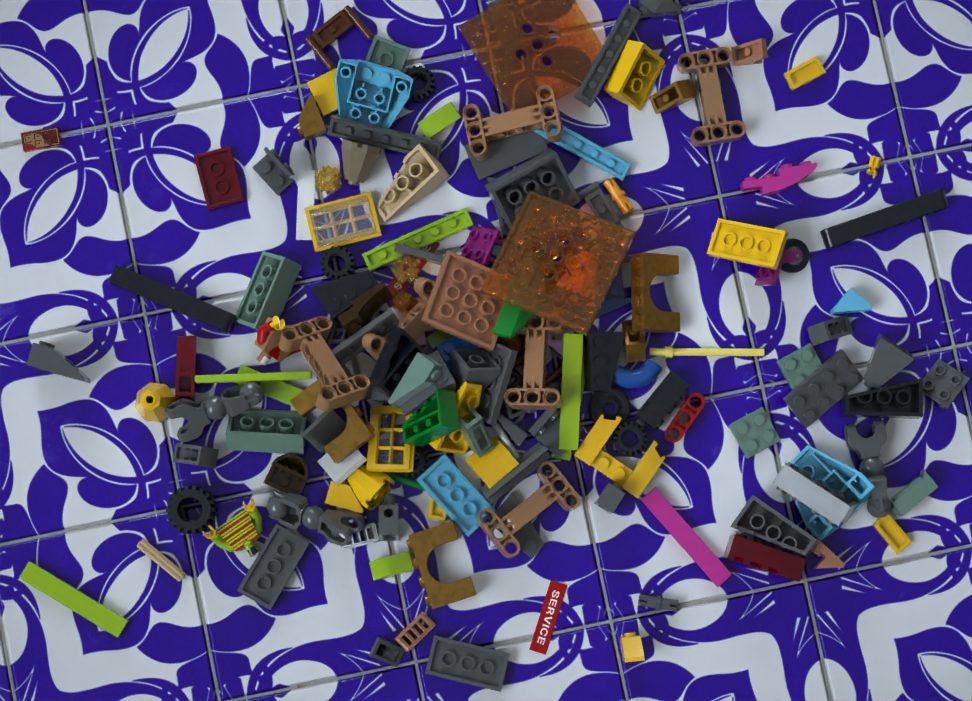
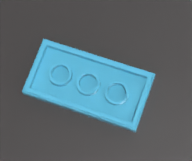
(454, 494)

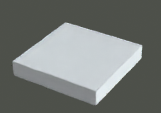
(345, 468)

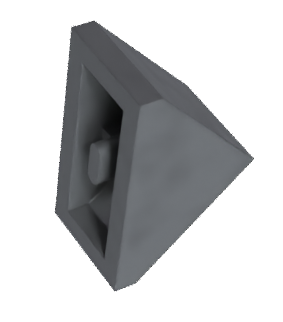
(386, 652)

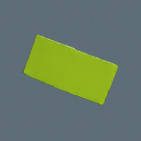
(439, 120)
(391, 565)

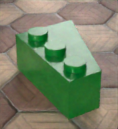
(433, 421)

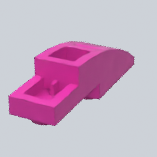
(786, 178)

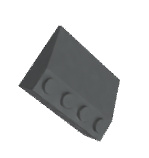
(541, 175)

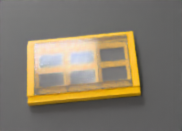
(343, 222)
(387, 448)

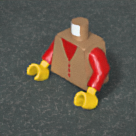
(268, 338)

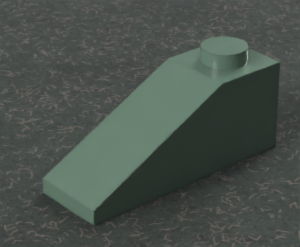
(419, 376)

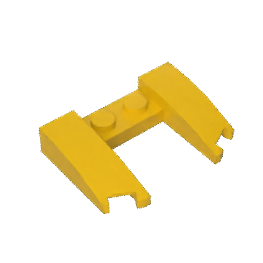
(631, 480)

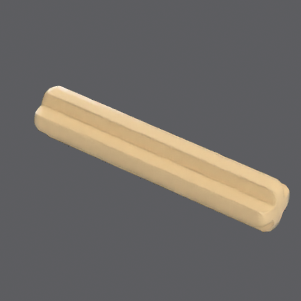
(161, 560)

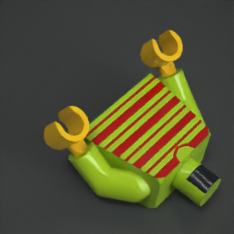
(239, 531)

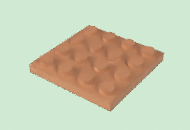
(459, 305)

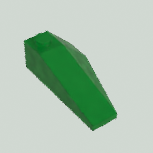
(511, 320)

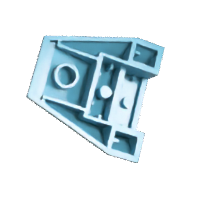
(838, 477)

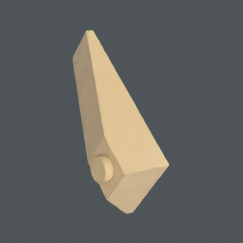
(415, 180)

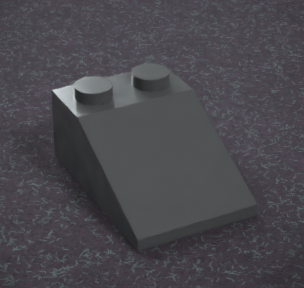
(48, 359)
(444, 382)
(324, 430)

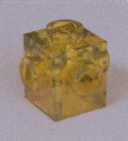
(328, 186)
(409, 276)

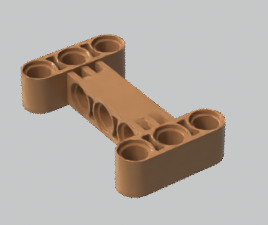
(711, 96)
(513, 123)
(410, 323)
(310, 339)
(535, 368)
(528, 509)

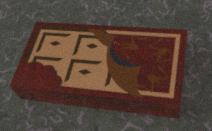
(41, 139)

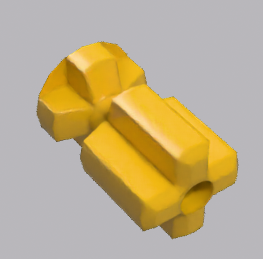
(874, 163)

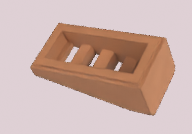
(403, 643)

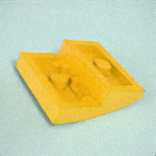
(494, 464)

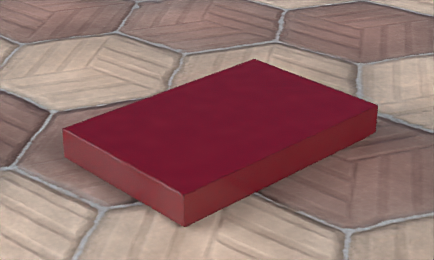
(219, 178)

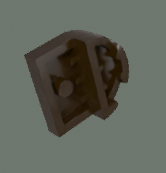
(288, 474)

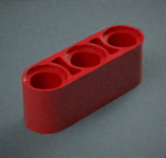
(691, 411)

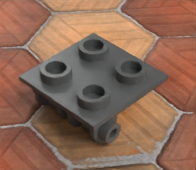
(943, 383)

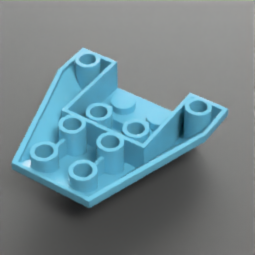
(370, 92)

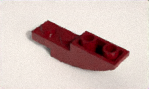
(185, 367)

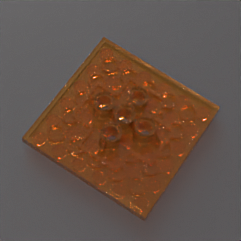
(498, 35)
(571, 294)

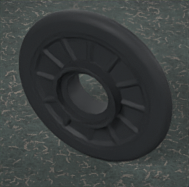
(613, 396)

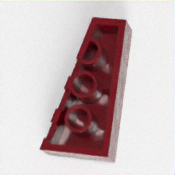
(765, 558)

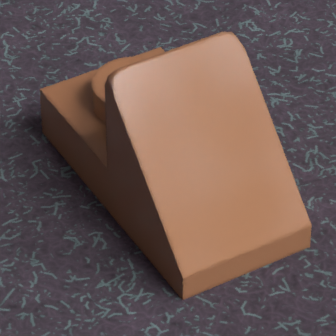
(750, 52)
(829, 559)

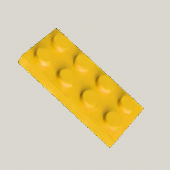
(747, 243)

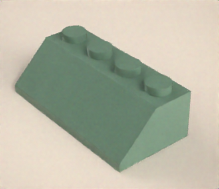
(267, 290)
(266, 431)

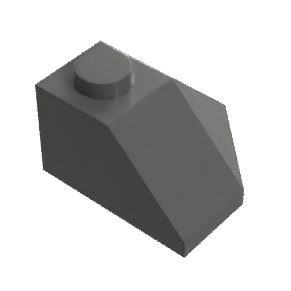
(659, 8)

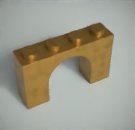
(645, 314)
(356, 431)
(438, 593)

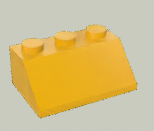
(634, 74)

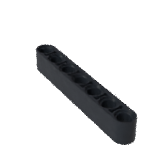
(884, 219)
(172, 298)

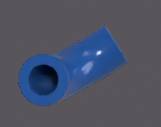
(637, 378)

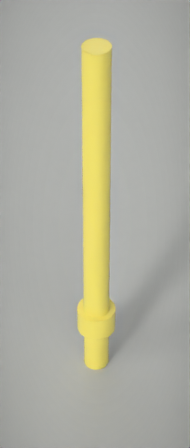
(669, 352)

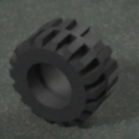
(175, 504)

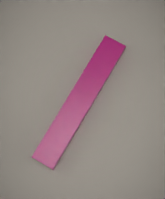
(686, 537)

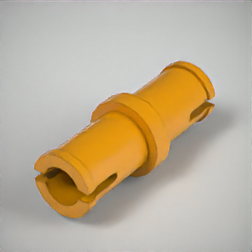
(618, 196)

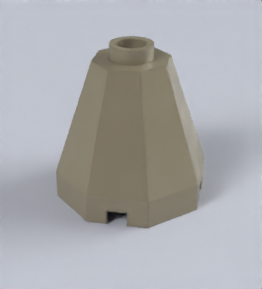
(358, 160)

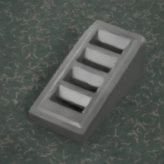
(374, 531)

